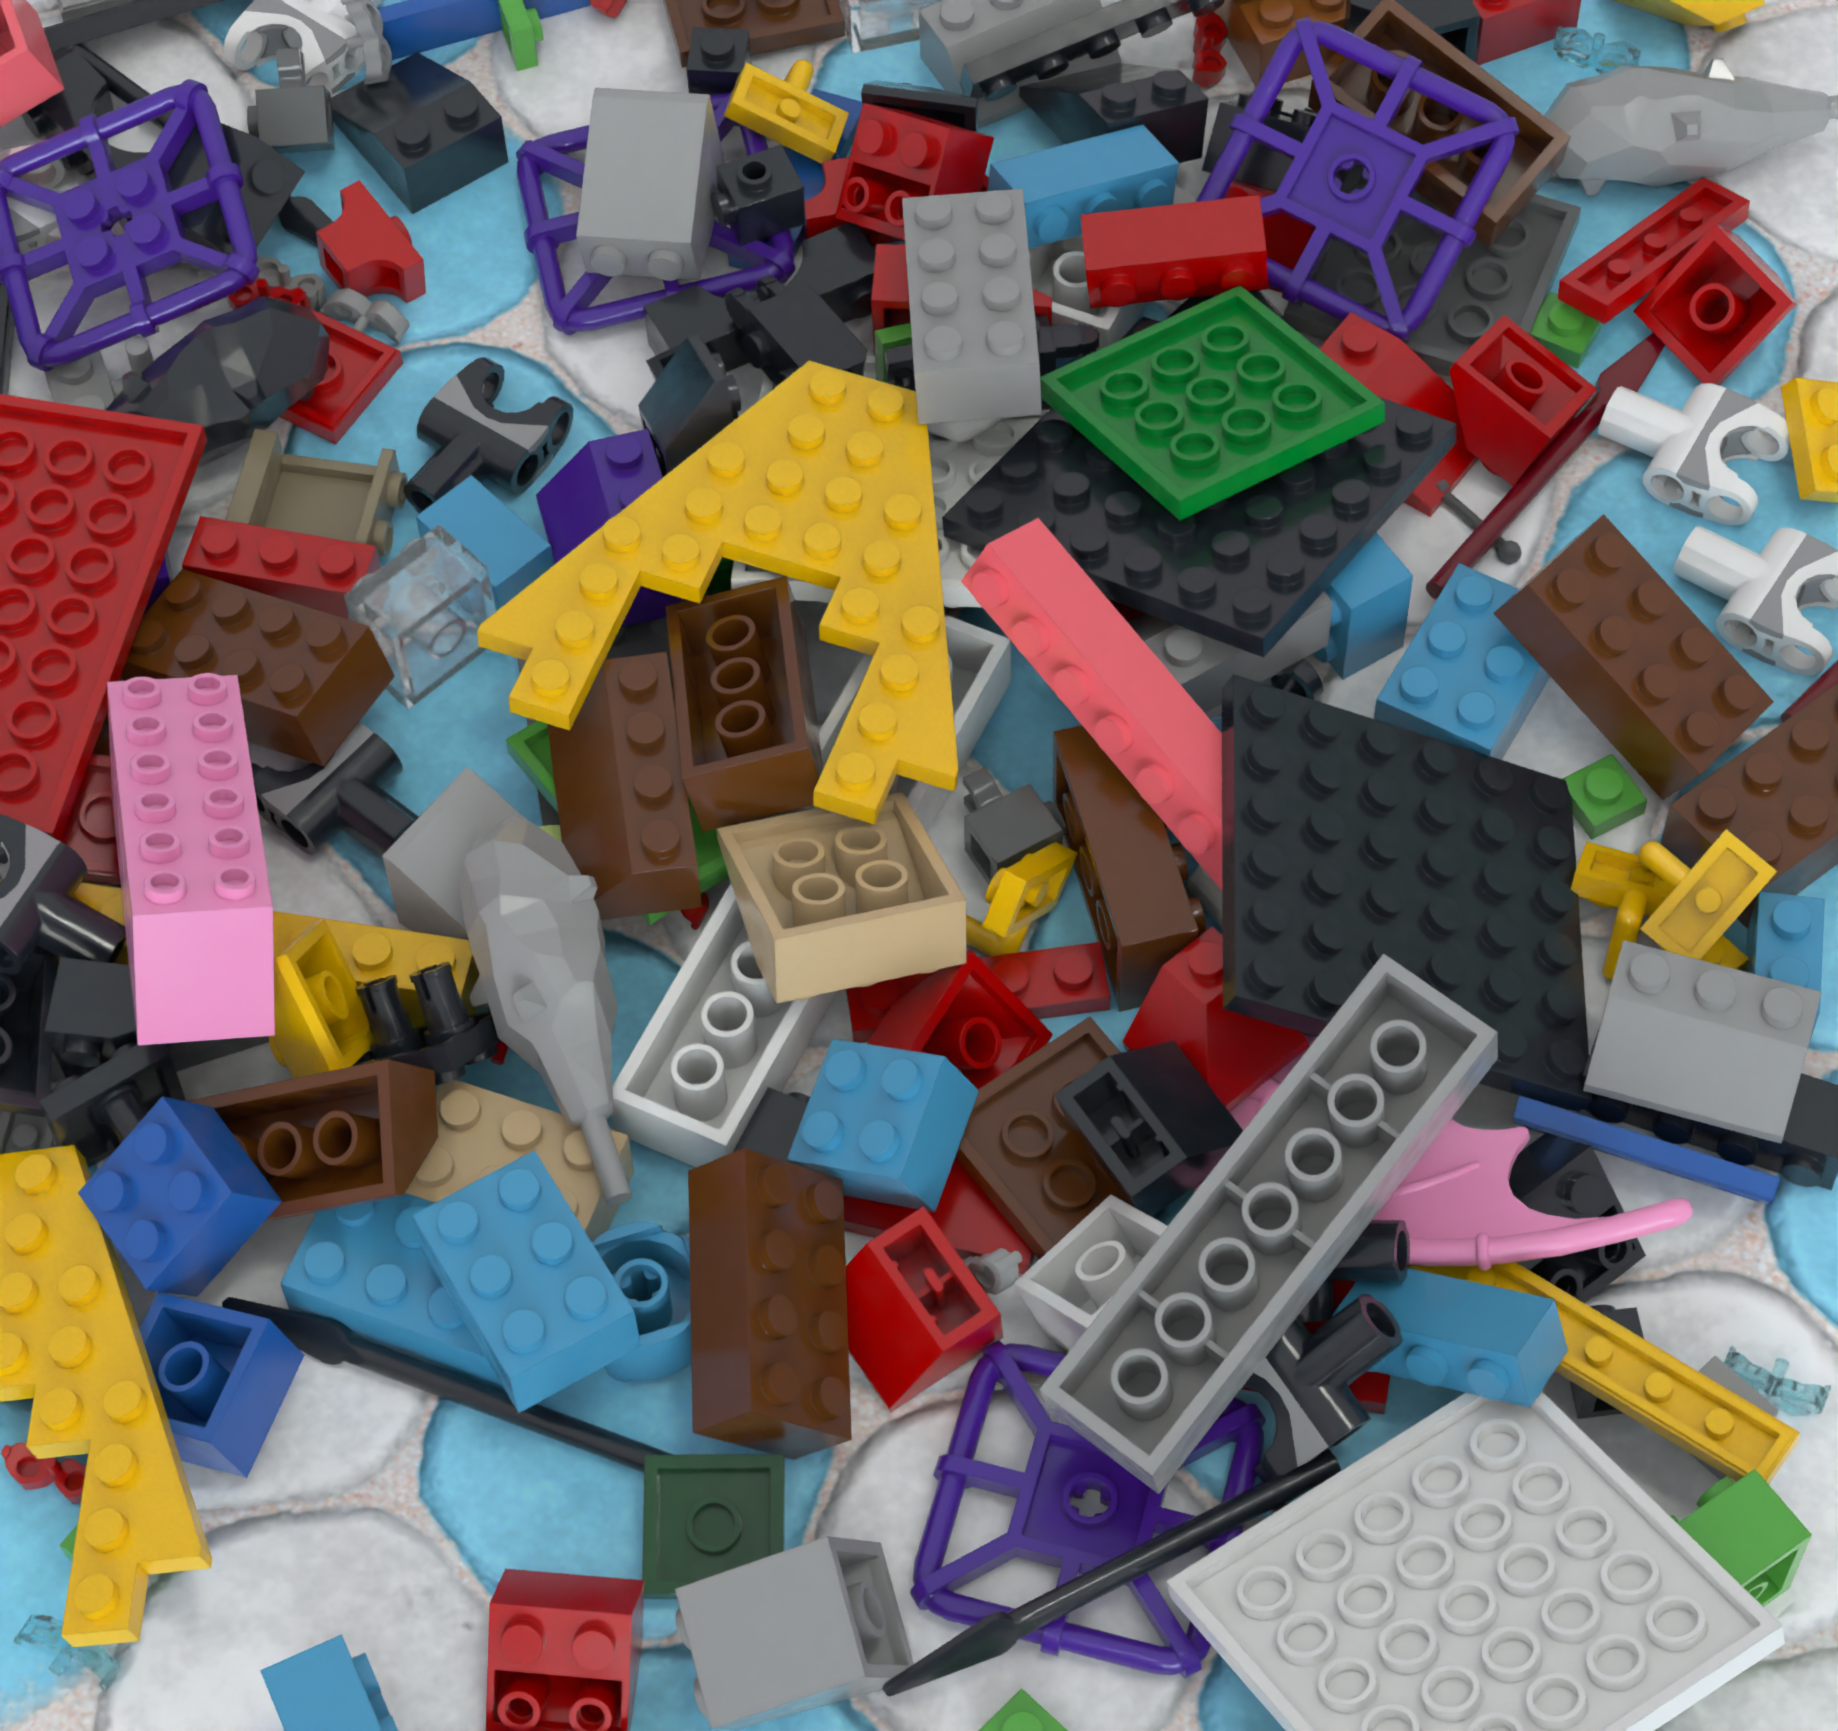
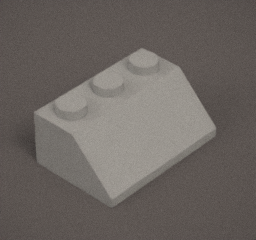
(968, 29)
(1207, 664)
(1702, 1041)

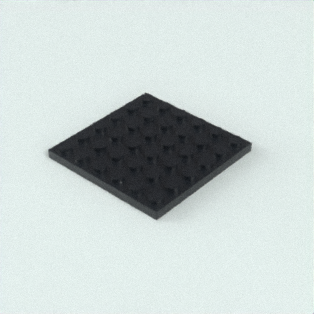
(1231, 569)
(1407, 848)

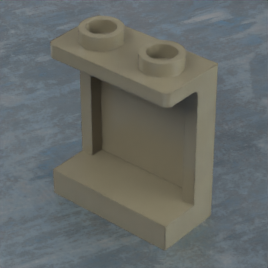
(318, 494)

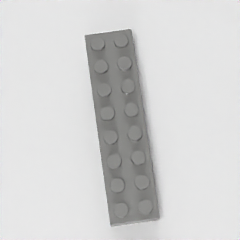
(1270, 1223)

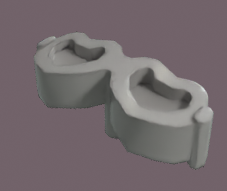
(375, 46)
(279, 275)
(356, 308)
(995, 1270)

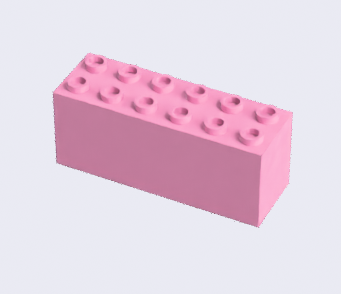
(190, 860)

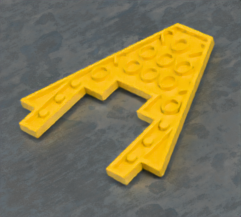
(807, 484)
(83, 1360)

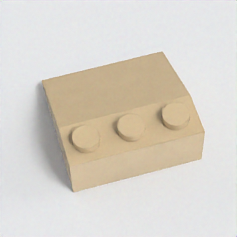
(843, 899)

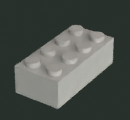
(971, 307)

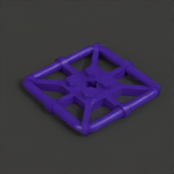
(1390, 165)
(544, 235)
(151, 239)
(1051, 1529)

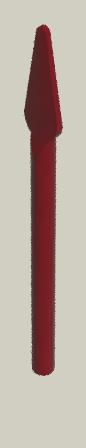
(1628, 372)

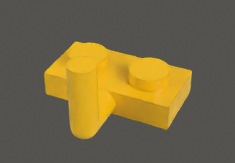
(787, 111)
(1813, 436)
(1618, 880)
(1703, 897)
(1018, 898)

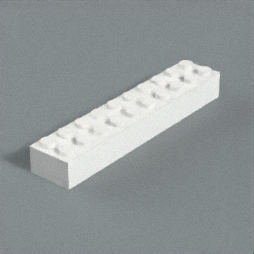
(718, 1026)

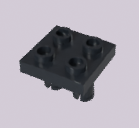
(446, 1040)
(109, 1101)

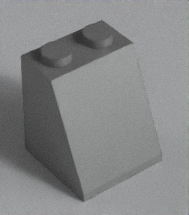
(648, 184)
(430, 855)
(792, 1632)

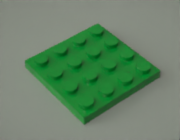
(1211, 401)

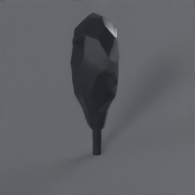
(233, 373)

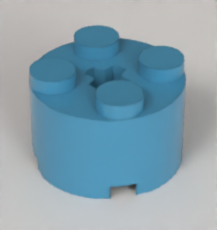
(653, 1268)

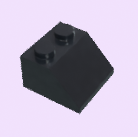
(266, 187)

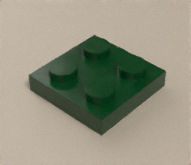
(709, 1516)

